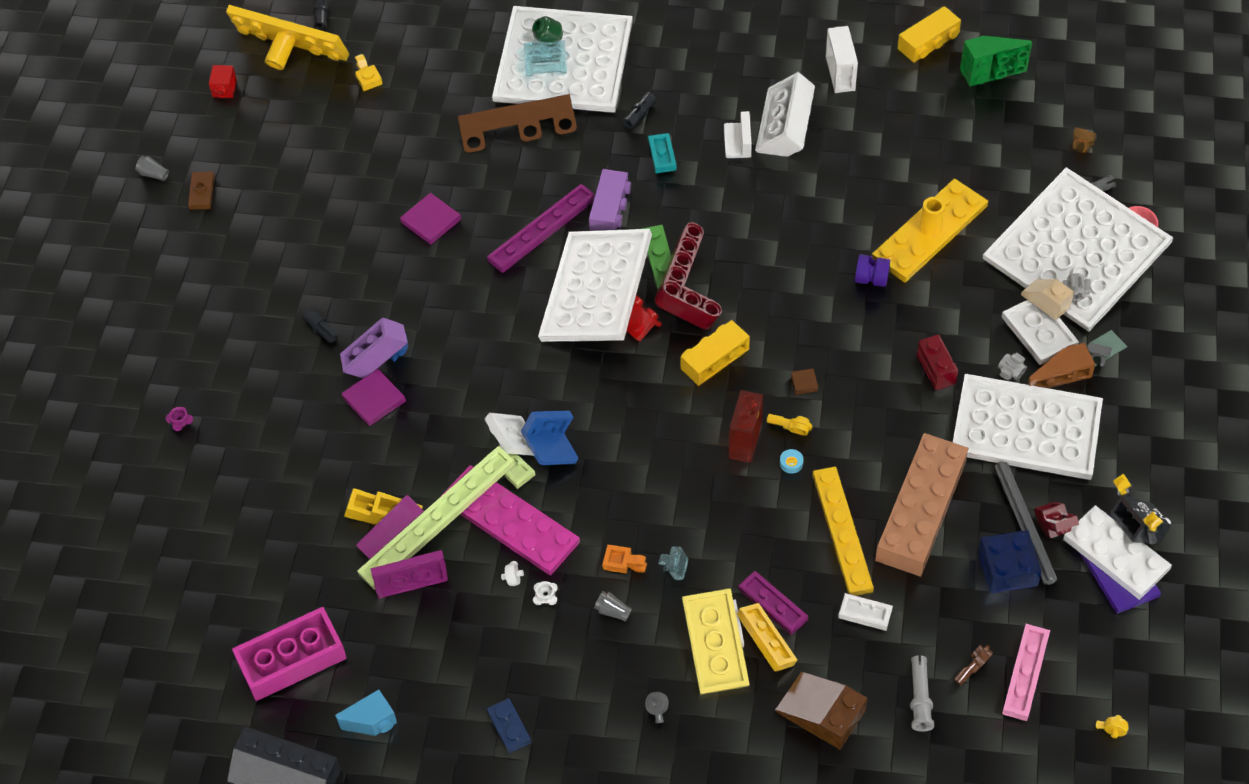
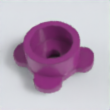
(177, 413)

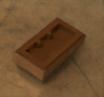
(201, 190)

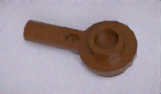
(980, 656)

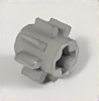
(1078, 285)
(1012, 366)

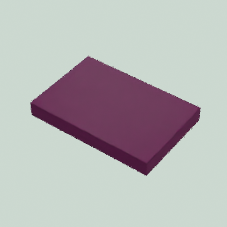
(409, 574)

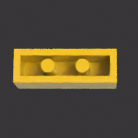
(929, 34)
(715, 352)

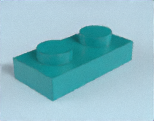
(662, 153)

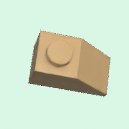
(1049, 296)

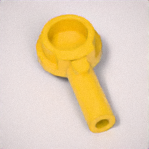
(798, 425)

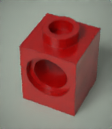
(222, 81)

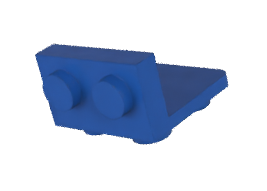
(546, 437)

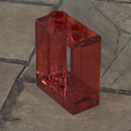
(745, 426)

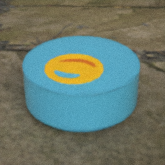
(791, 461)

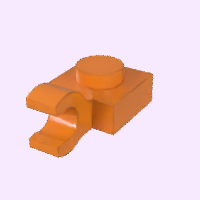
(620, 558)

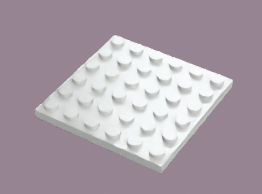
(594, 59)
(1082, 232)

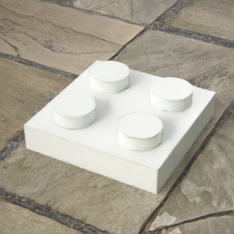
(508, 433)

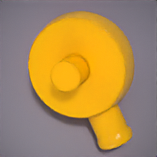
(1114, 725)

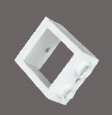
(841, 59)

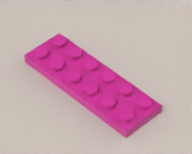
(520, 527)

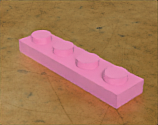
(1026, 672)

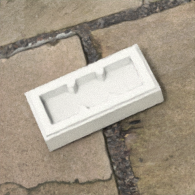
(865, 612)

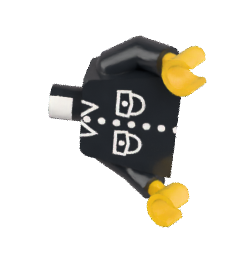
(1137, 517)

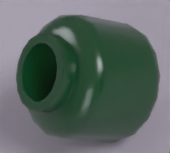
(547, 29)

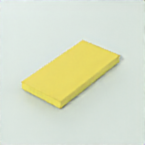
(715, 641)

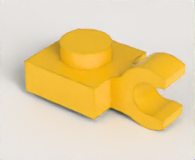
(367, 76)

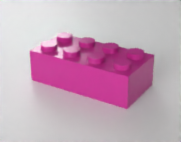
(289, 653)

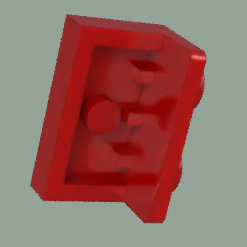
(641, 319)

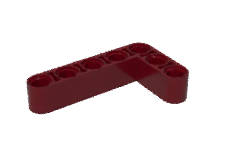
(674, 295)

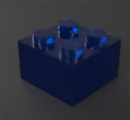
(1009, 561)

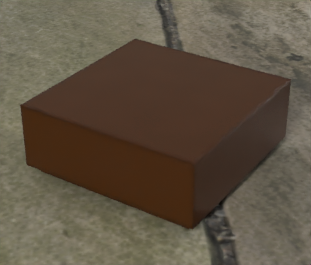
(804, 381)

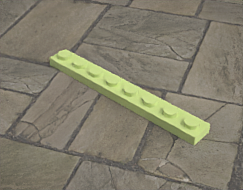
(441, 512)

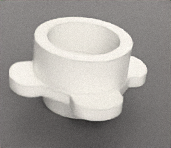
(545, 587)

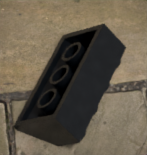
(272, 760)

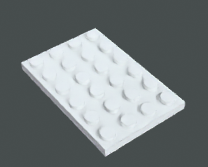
(595, 285)
(1028, 426)

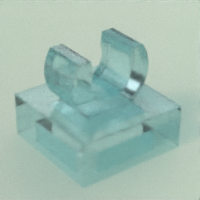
(675, 563)

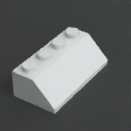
(785, 116)

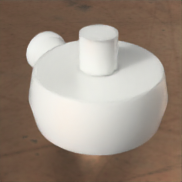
(512, 574)

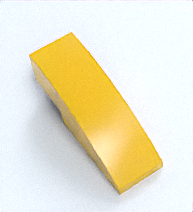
(370, 507)

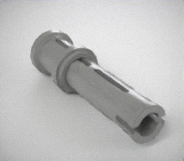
(921, 703)

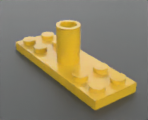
(285, 36)
(930, 229)

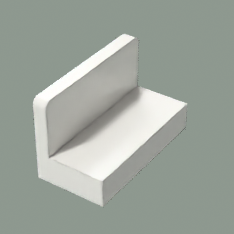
(738, 138)

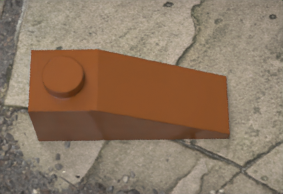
(1065, 367)

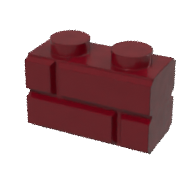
(937, 362)

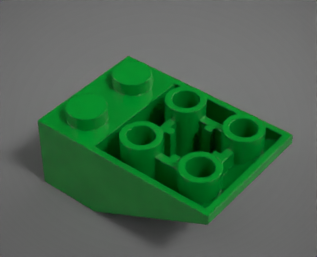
(993, 58)

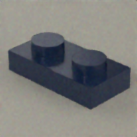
(508, 725)

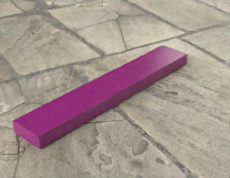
(541, 228)

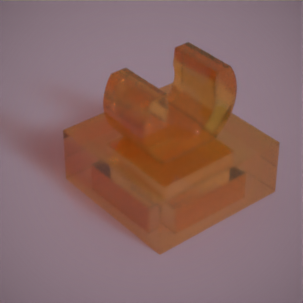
(1083, 136)

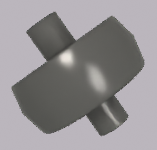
(657, 704)

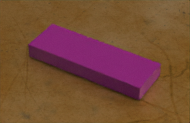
(389, 527)
(773, 602)

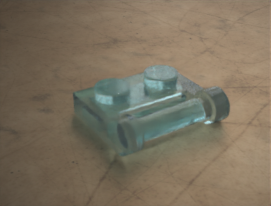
(545, 52)

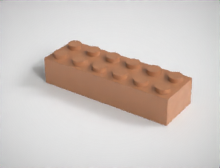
(922, 504)

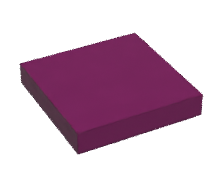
(430, 218)
(373, 397)

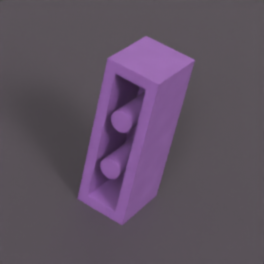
(609, 201)
(373, 348)

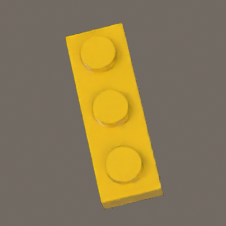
(766, 637)

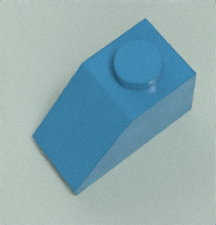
(368, 716)

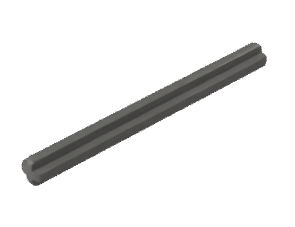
(1024, 519)

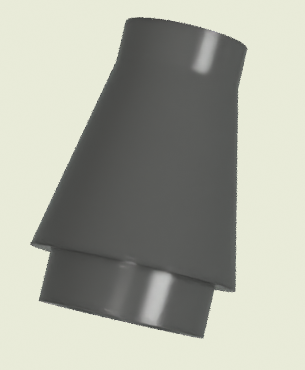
(150, 168)
(611, 606)

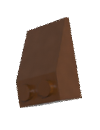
(823, 708)

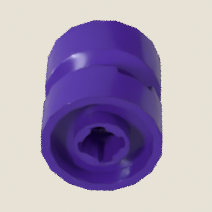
(872, 270)

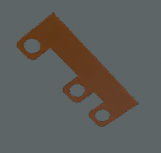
(520, 114)

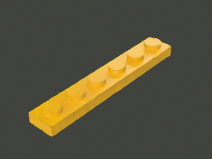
(843, 531)

